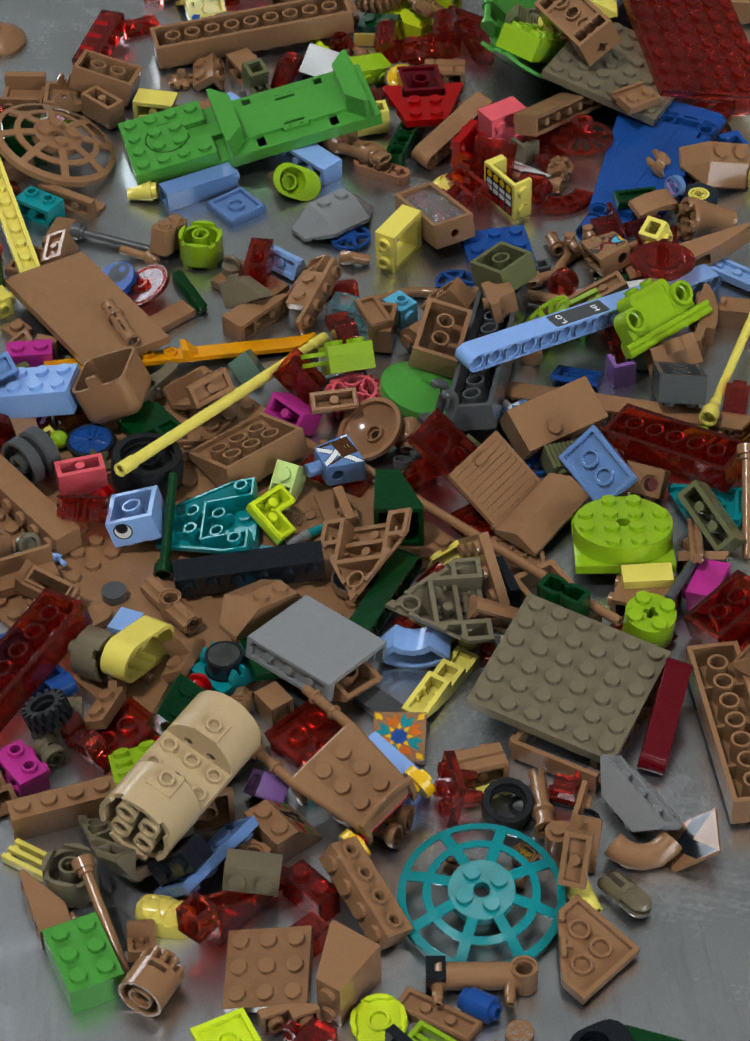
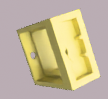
(402, 224)

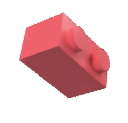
(80, 474)

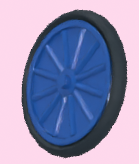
(89, 437)

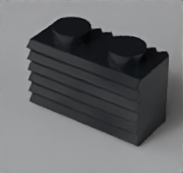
(182, 860)

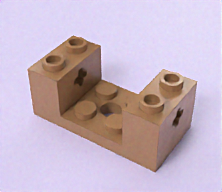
(582, 24)

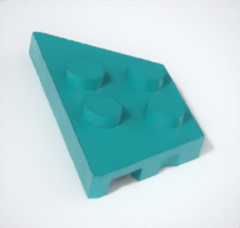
(730, 501)

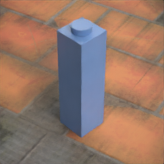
(198, 186)

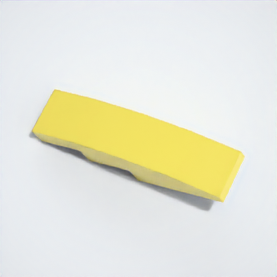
(442, 682)

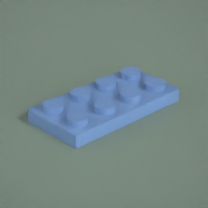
(228, 836)

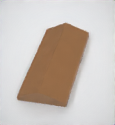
(543, 513)

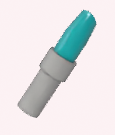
(305, 535)

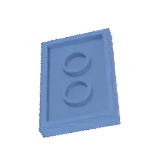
(597, 465)

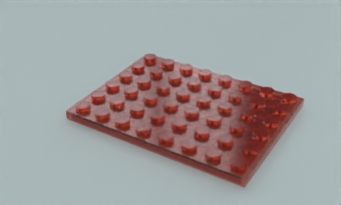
(693, 48)

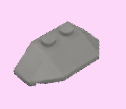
(332, 216)
(634, 798)

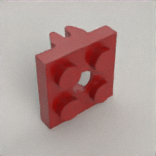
(462, 151)

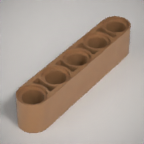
(437, 143)

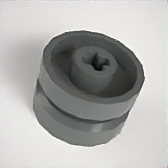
(32, 454)

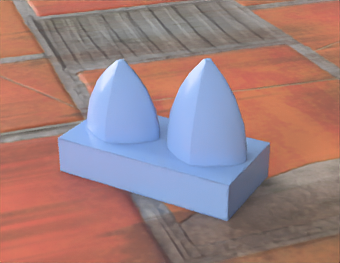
(287, 263)

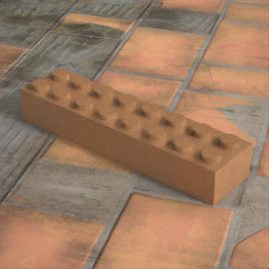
(724, 712)

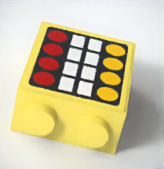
(509, 197)

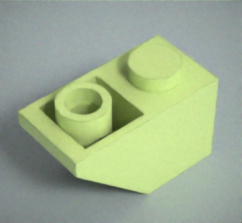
(291, 477)

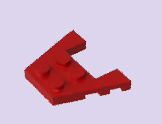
(423, 110)

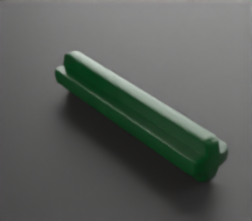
(189, 291)

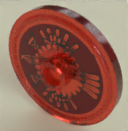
(150, 284)

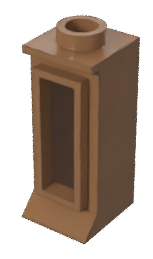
(32, 589)

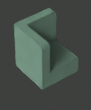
(246, 366)

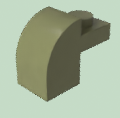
(255, 76)

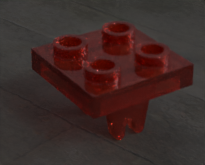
(489, 147)
(452, 789)

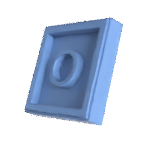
(236, 207)

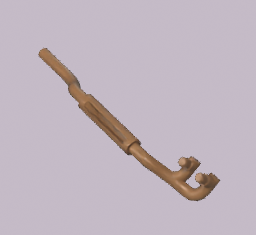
(572, 251)

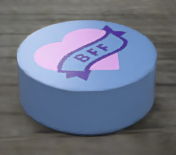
(675, 185)

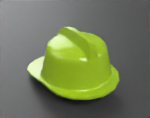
(296, 182)

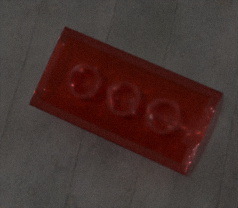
(441, 444)

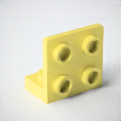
(203, 7)

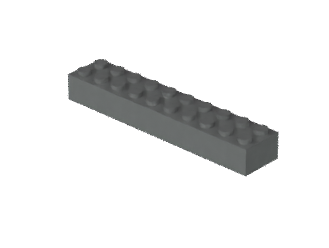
(484, 391)

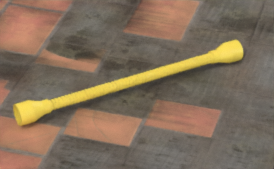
(711, 411)

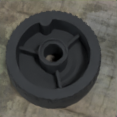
(152, 471)

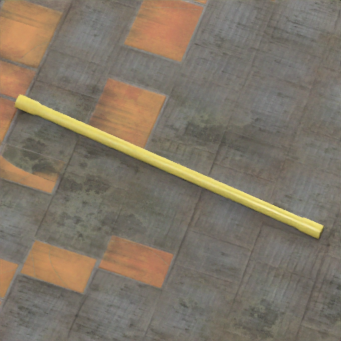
(133, 461)

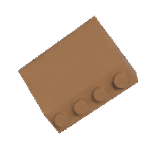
(249, 449)

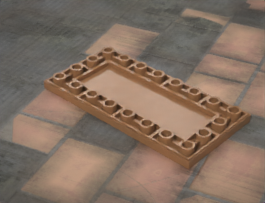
(68, 304)

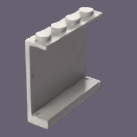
(313, 646)

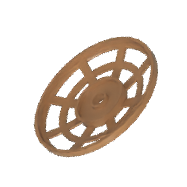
(56, 139)

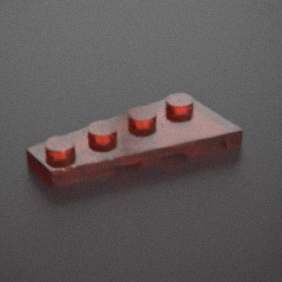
(473, 36)

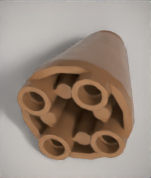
(702, 218)

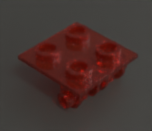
(82, 508)

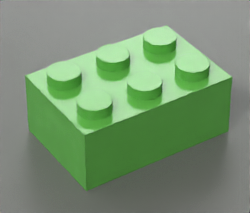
(83, 962)

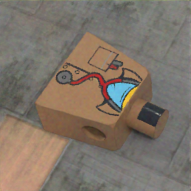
(608, 252)

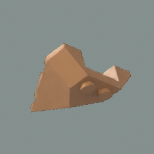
(362, 550)

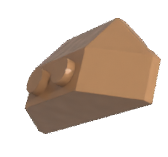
(717, 163)
(253, 606)

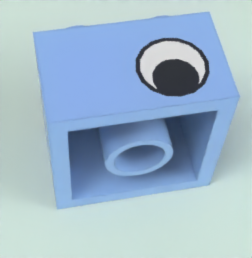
(135, 516)

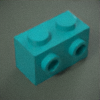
(40, 206)

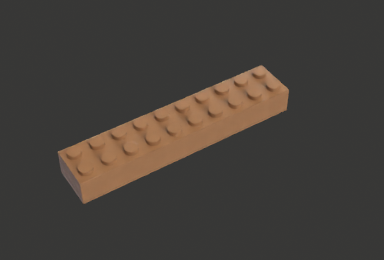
(251, 29)

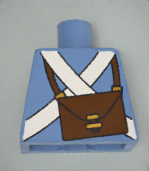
(337, 462)

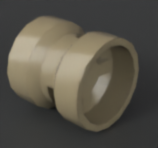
(53, 755)

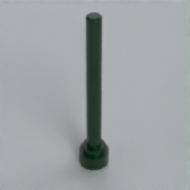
(163, 567)

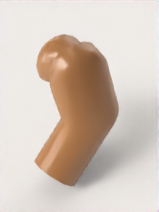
(349, 258)

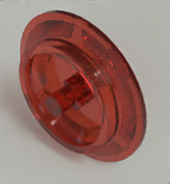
(662, 260)

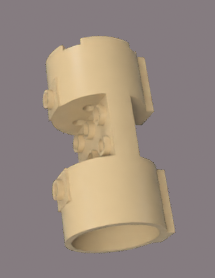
(180, 775)

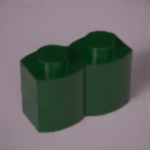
(568, 595)

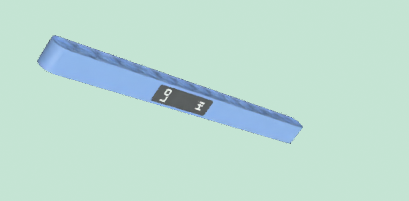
(560, 326)

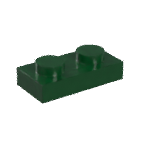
(370, 20)

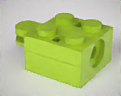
(341, 357)

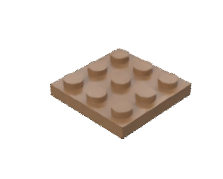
(268, 967)

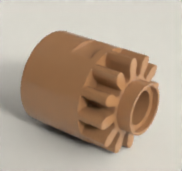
(151, 981)

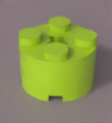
(201, 245)
(650, 618)

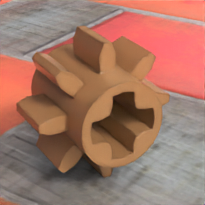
(560, 167)

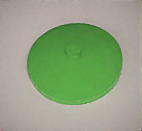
(410, 388)

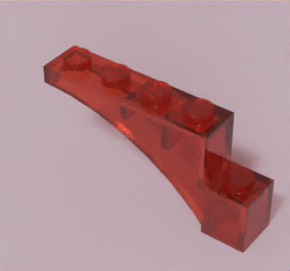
(217, 913)

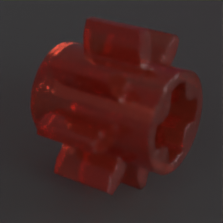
(341, 41)

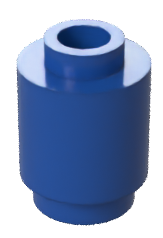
(479, 1004)

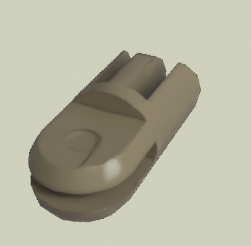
(625, 894)

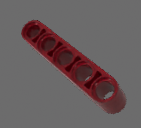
(664, 716)

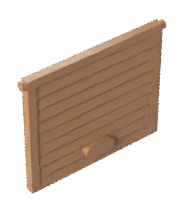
(494, 479)

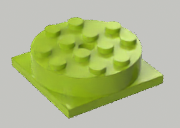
(621, 533)

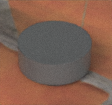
(114, 593)

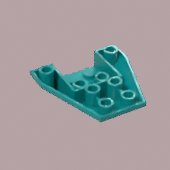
(217, 520)

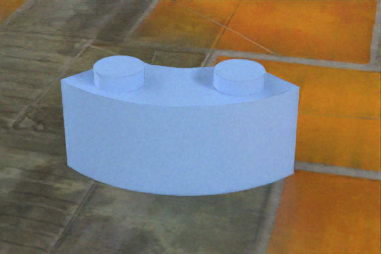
(416, 647)

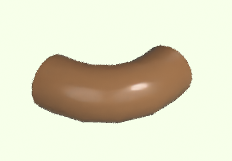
(645, 855)

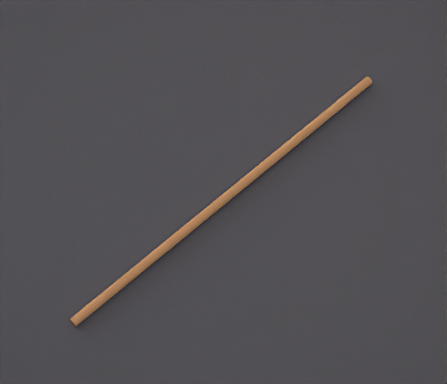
(499, 549)

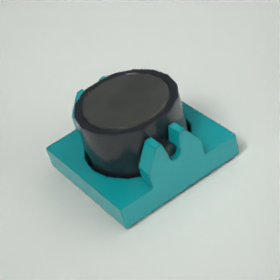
(224, 667)

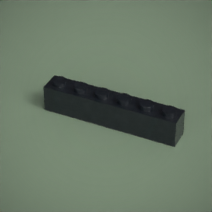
(237, 569)

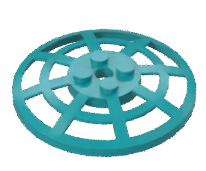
(477, 909)

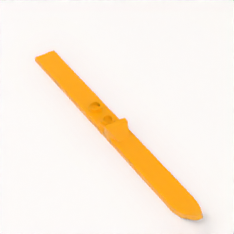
(189, 352)

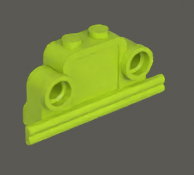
(655, 314)

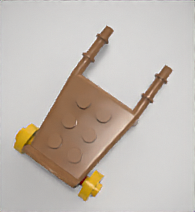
(350, 777)

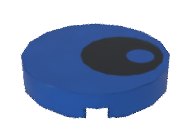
(122, 275)

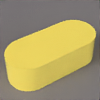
(136, 649)

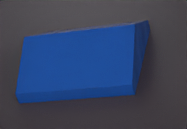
(567, 374)

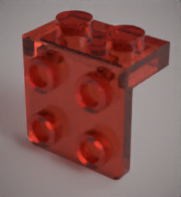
(298, 380)

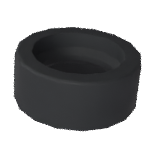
(512, 786)

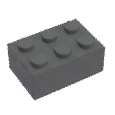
(679, 384)

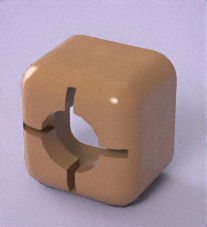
(112, 385)

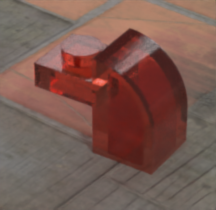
(341, 326)

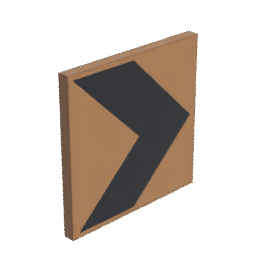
(698, 840)

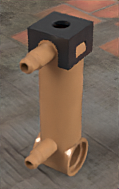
(513, 977)

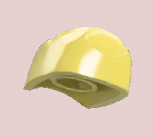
(163, 912)

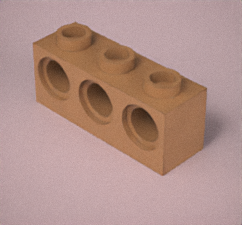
(644, 473)

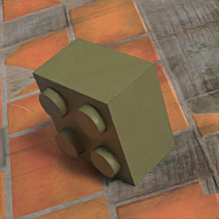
(503, 264)

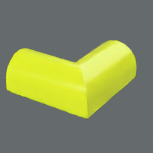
(268, 513)

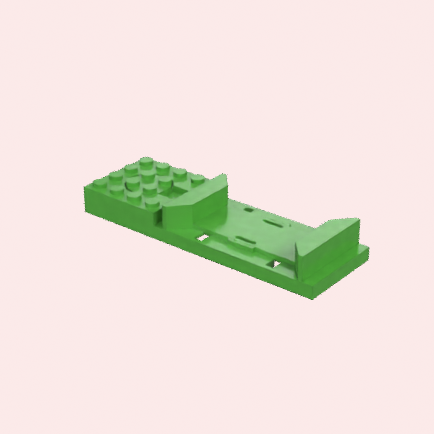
(288, 118)

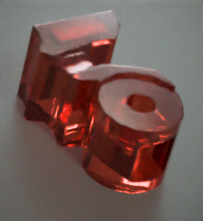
(76, 737)

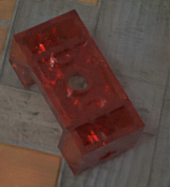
(441, 43)

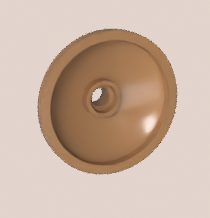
(11, 39)
(373, 426)

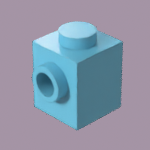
(406, 308)

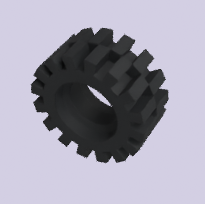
(46, 711)

